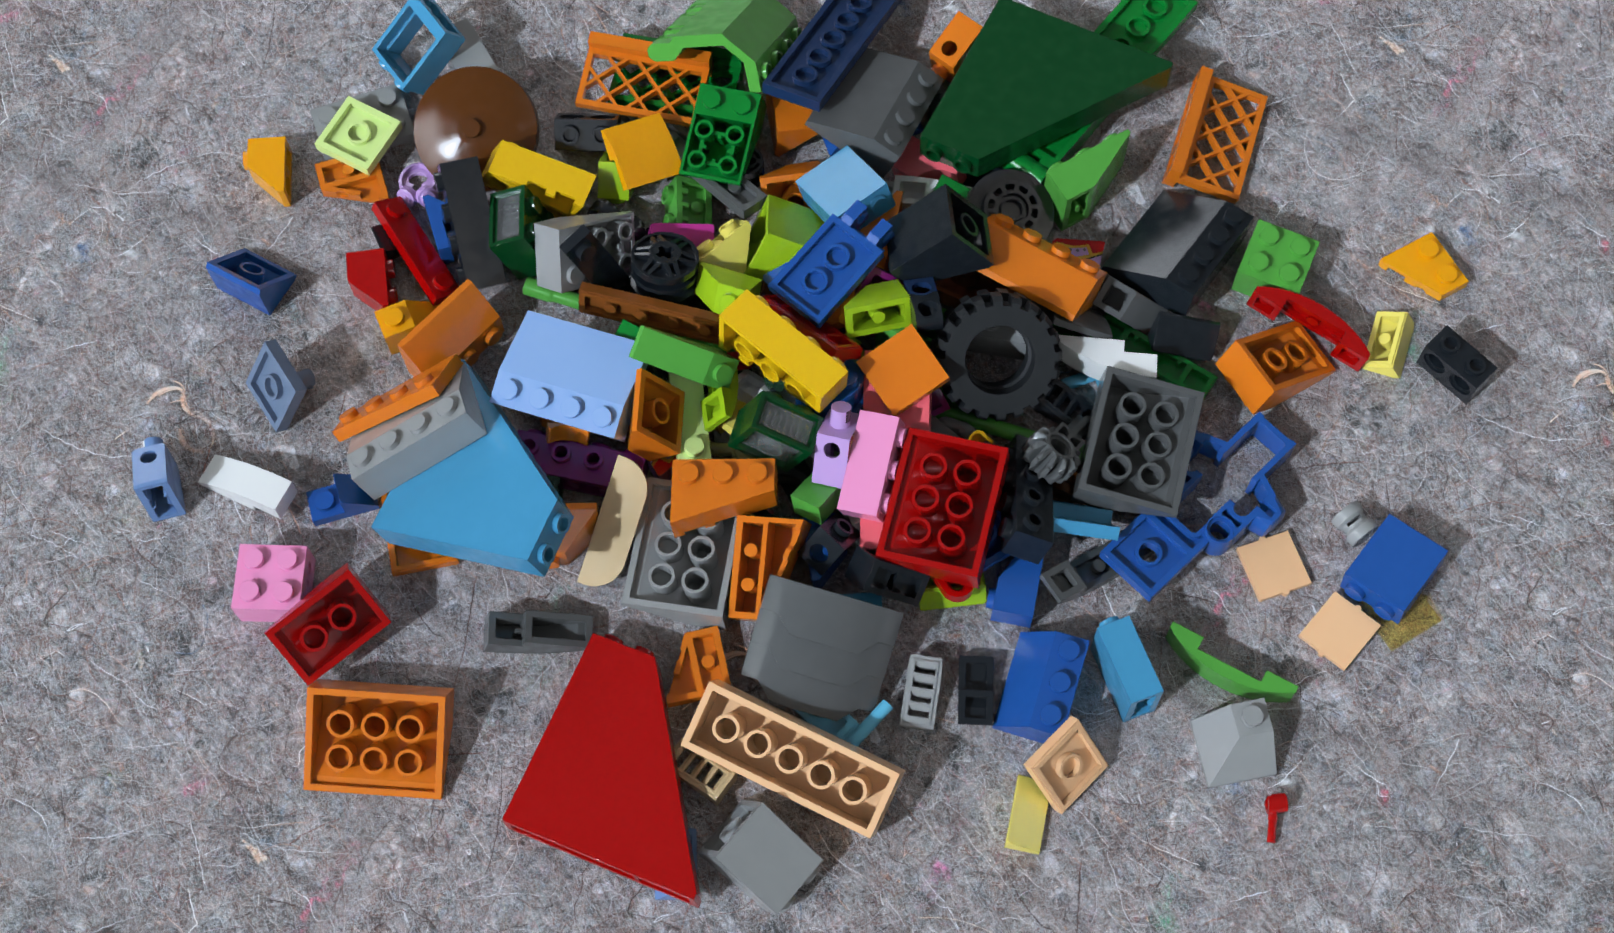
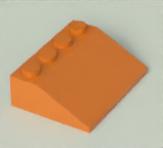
(377, 738)

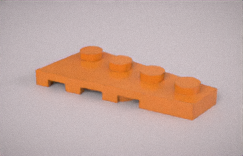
(399, 399)

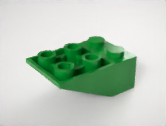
(722, 134)

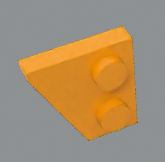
(1427, 266)

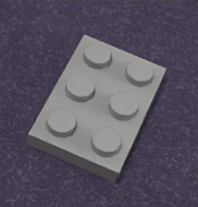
(386, 99)

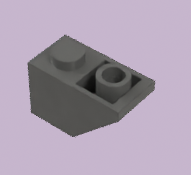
(1127, 305)

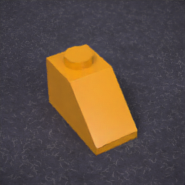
(271, 166)
(401, 319)

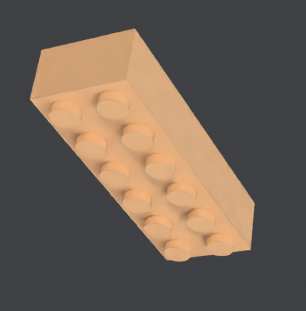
(793, 758)

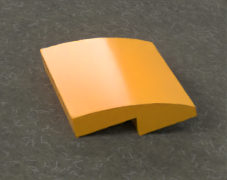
(642, 151)

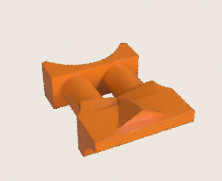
(558, 431)

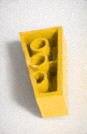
(781, 351)

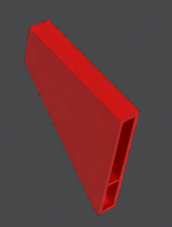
(610, 774)

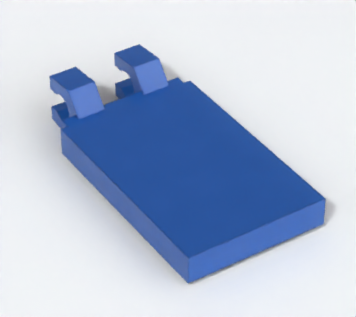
(831, 264)

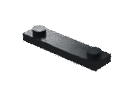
(594, 260)

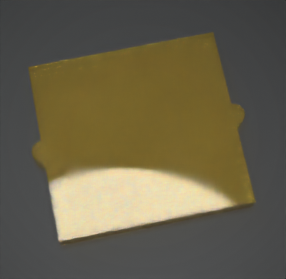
(1415, 622)

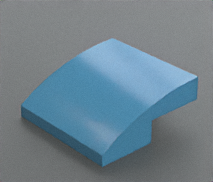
(1084, 520)

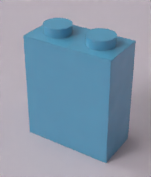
(840, 182)
(1126, 668)

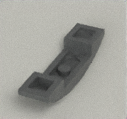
(1082, 575)

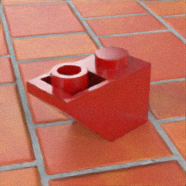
(370, 277)

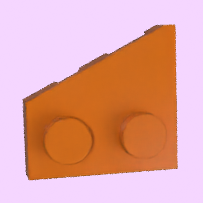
(348, 183)
(698, 663)

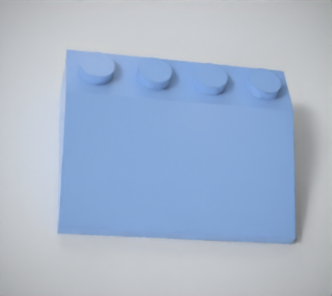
(569, 376)

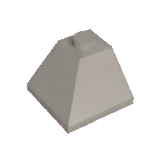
(1236, 743)

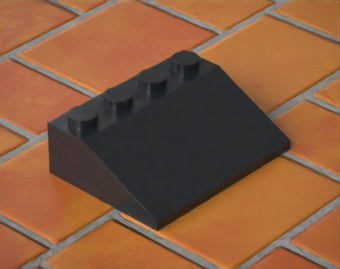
(1178, 248)

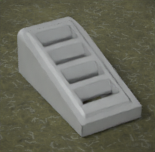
(923, 663)

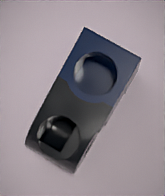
(925, 307)

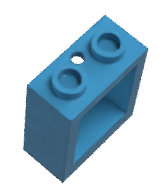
(402, 31)

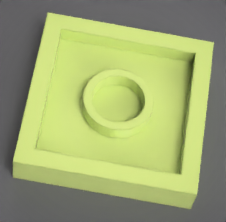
(358, 135)

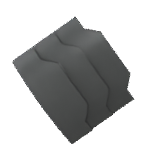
(820, 649)

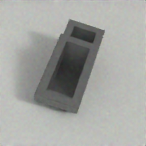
(536, 632)

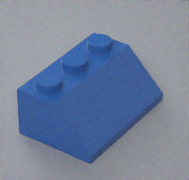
(1040, 684)

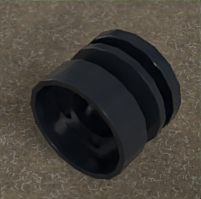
(665, 268)

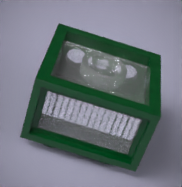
(512, 228)
(775, 430)

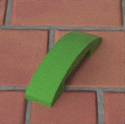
(1187, 644)

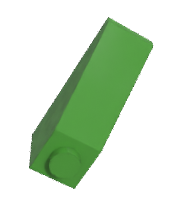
(684, 357)

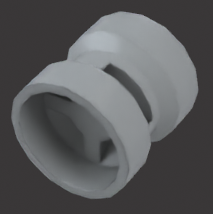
(1354, 524)

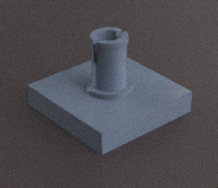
(278, 385)

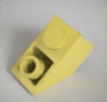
(729, 247)

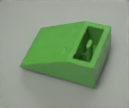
(1082, 180)

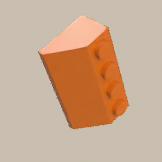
(1041, 269)

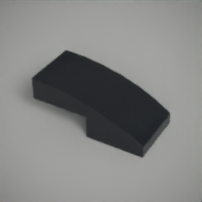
(975, 690)

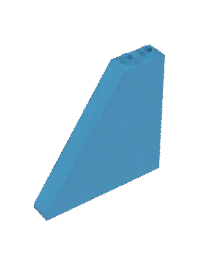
(481, 502)

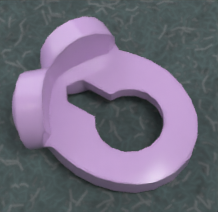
(407, 192)

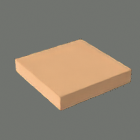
(1066, 764)

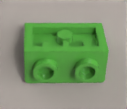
(686, 202)

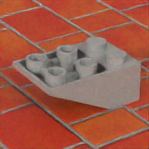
(556, 270)

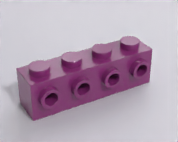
(579, 466)

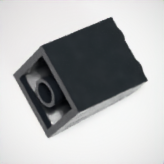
(939, 238)

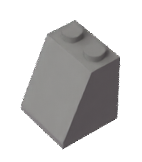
(761, 856)

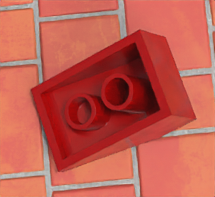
(328, 624)

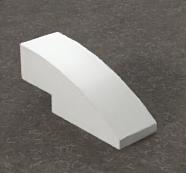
(1094, 355)
(249, 485)

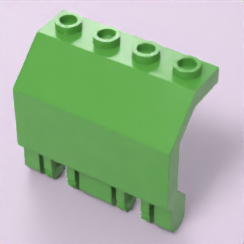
(750, 29)

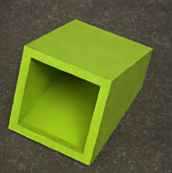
(779, 234)

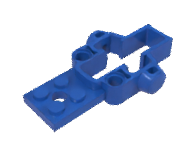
(1178, 545)

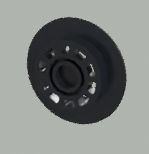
(1019, 203)

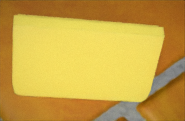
(1389, 343)
(1026, 817)

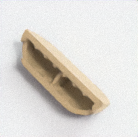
(615, 524)

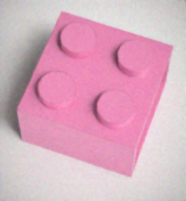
(271, 580)

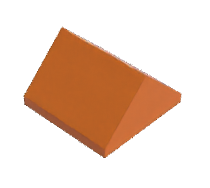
(787, 124)

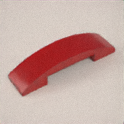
(1314, 316)

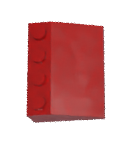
(943, 506)

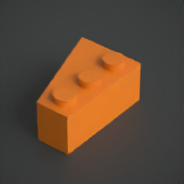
(719, 489)
(762, 549)

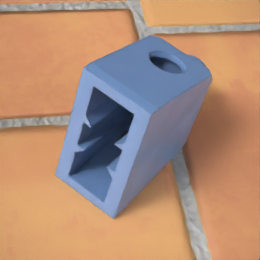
(153, 468)

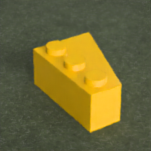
(556, 184)

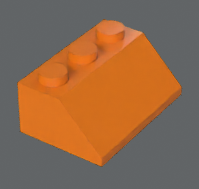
(459, 325)

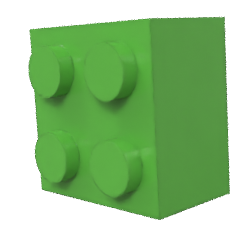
(1275, 259)

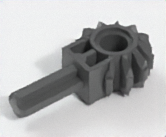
(1055, 451)

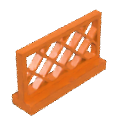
(634, 51)
(1193, 121)

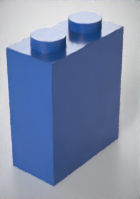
(1393, 569)

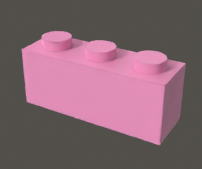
(871, 466)

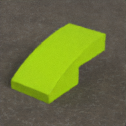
(719, 404)

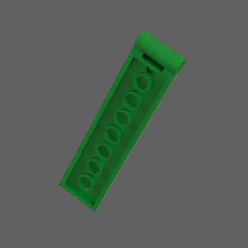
(1132, 22)

